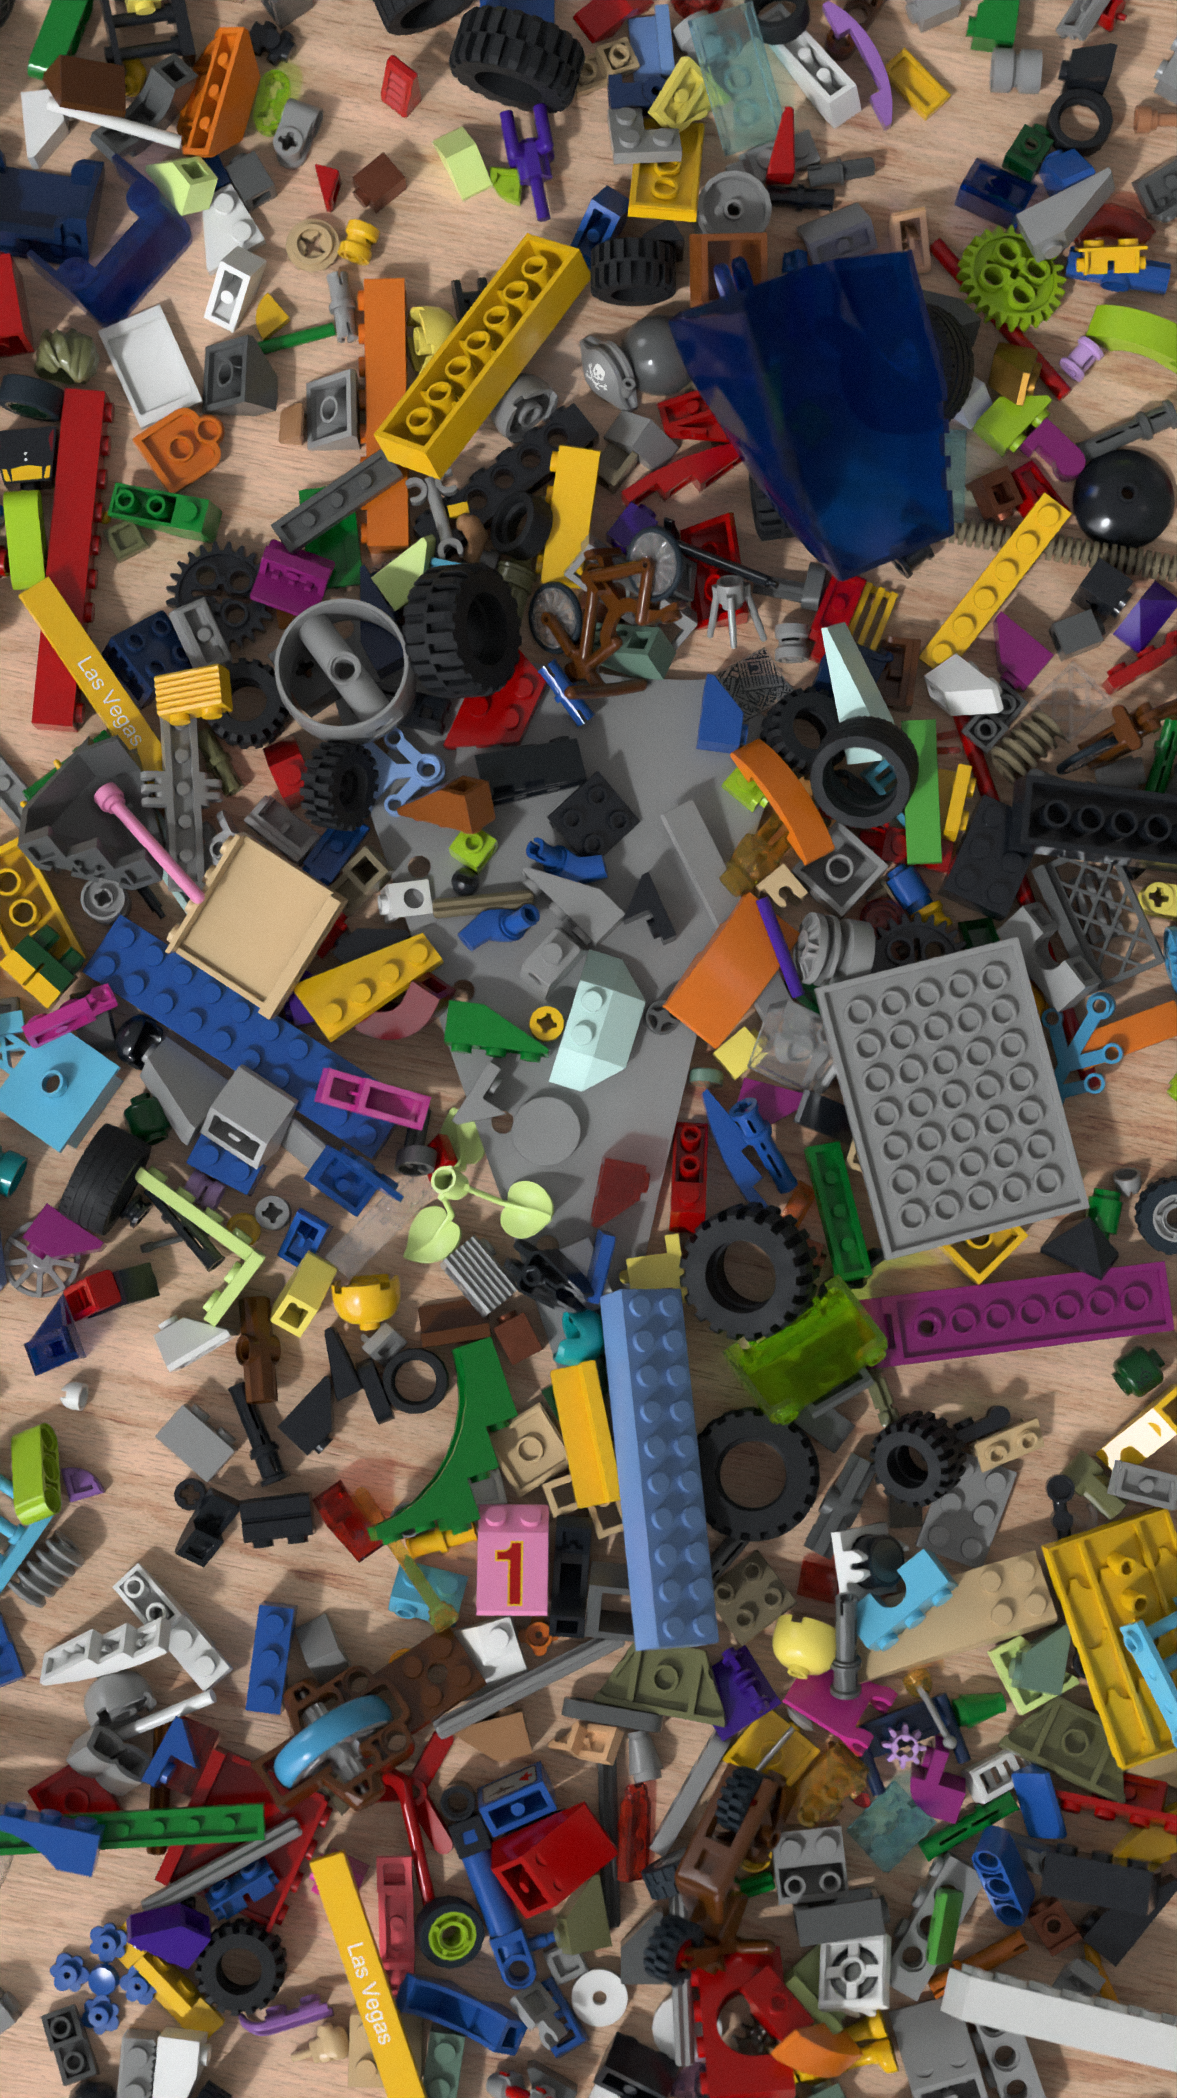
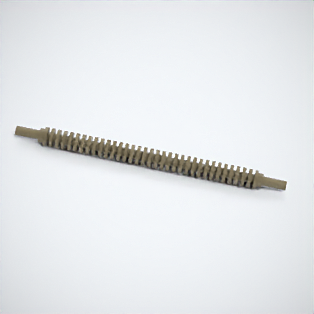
(1075, 551)

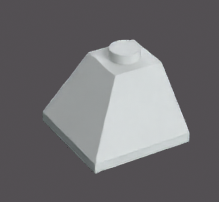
(189, 1340)
(494, 1651)

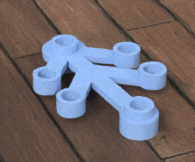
(390, 771)

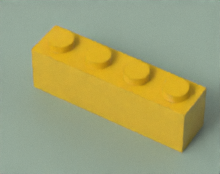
(572, 510)

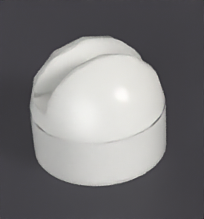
(76, 1395)

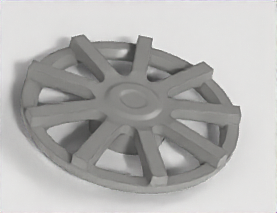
(38, 1266)

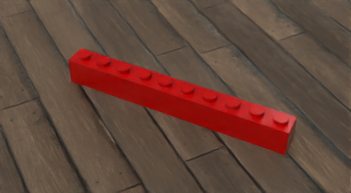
(73, 545)

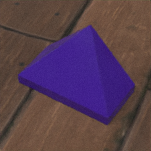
(1146, 617)

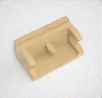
(780, 886)

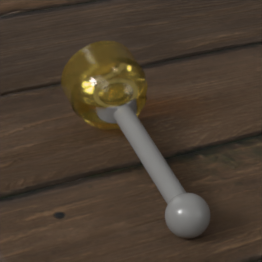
(920, 1685)

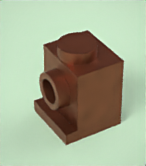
(995, 494)
(1060, 1938)

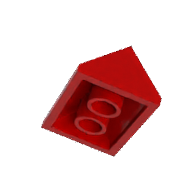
(719, 537)

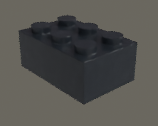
(983, 869)

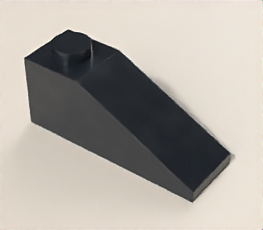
(1116, 1931)

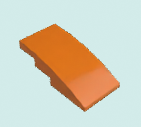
(728, 973)

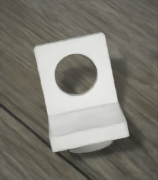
(392, 902)

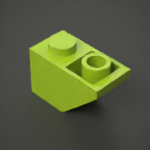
(1006, 423)

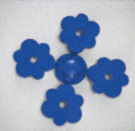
(102, 1978)

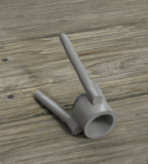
(731, 593)

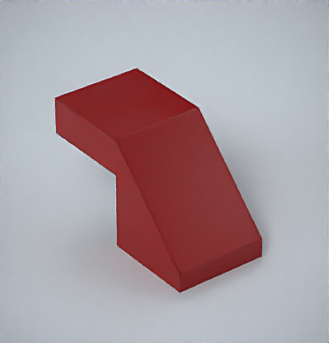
(604, 17)

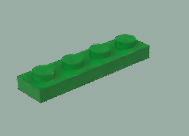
(838, 1211)

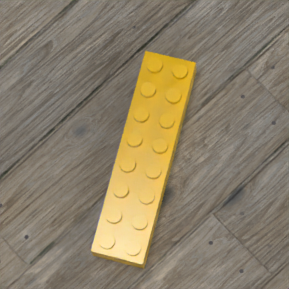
(483, 356)

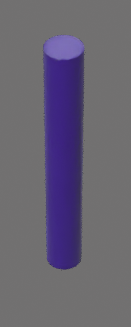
(780, 947)

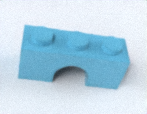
(926, 1585)

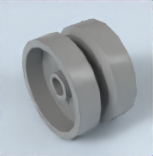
(733, 194)

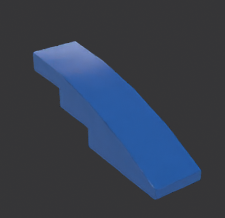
(730, 1146)

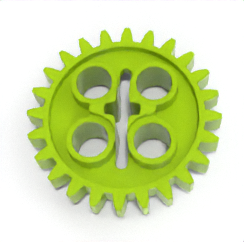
(1009, 280)

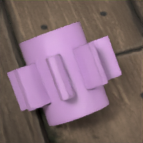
(901, 1755)

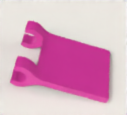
(838, 1716)

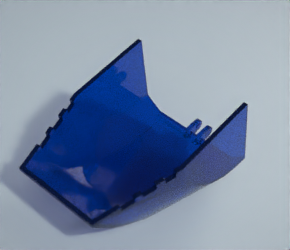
(830, 401)

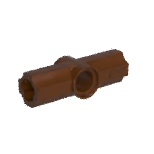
(258, 1350)

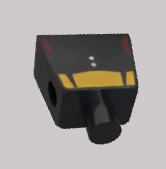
(29, 458)

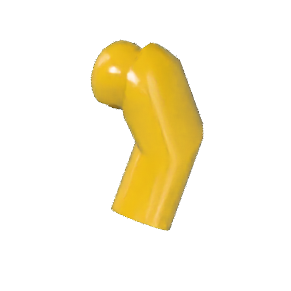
(134, 77)

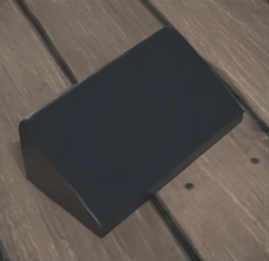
(668, 233)

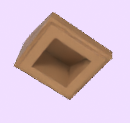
(293, 425)

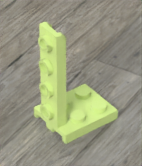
(210, 1222)

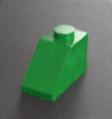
(993, 25)

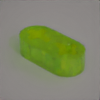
(264, 101)

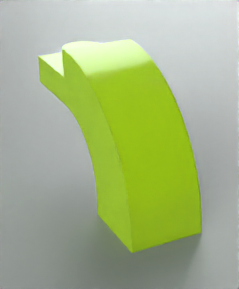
(1135, 332)

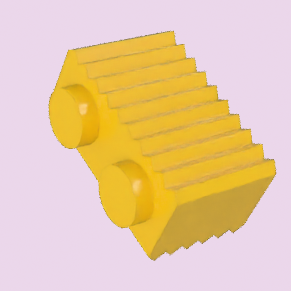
(193, 694)

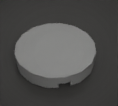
(545, 1131)

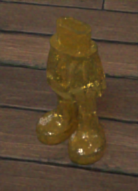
(755, 858)

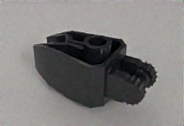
(549, 1278)

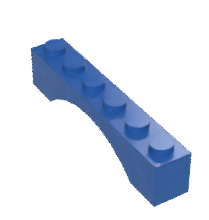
(64, 1841)

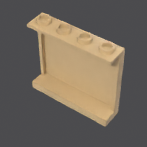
(256, 923)

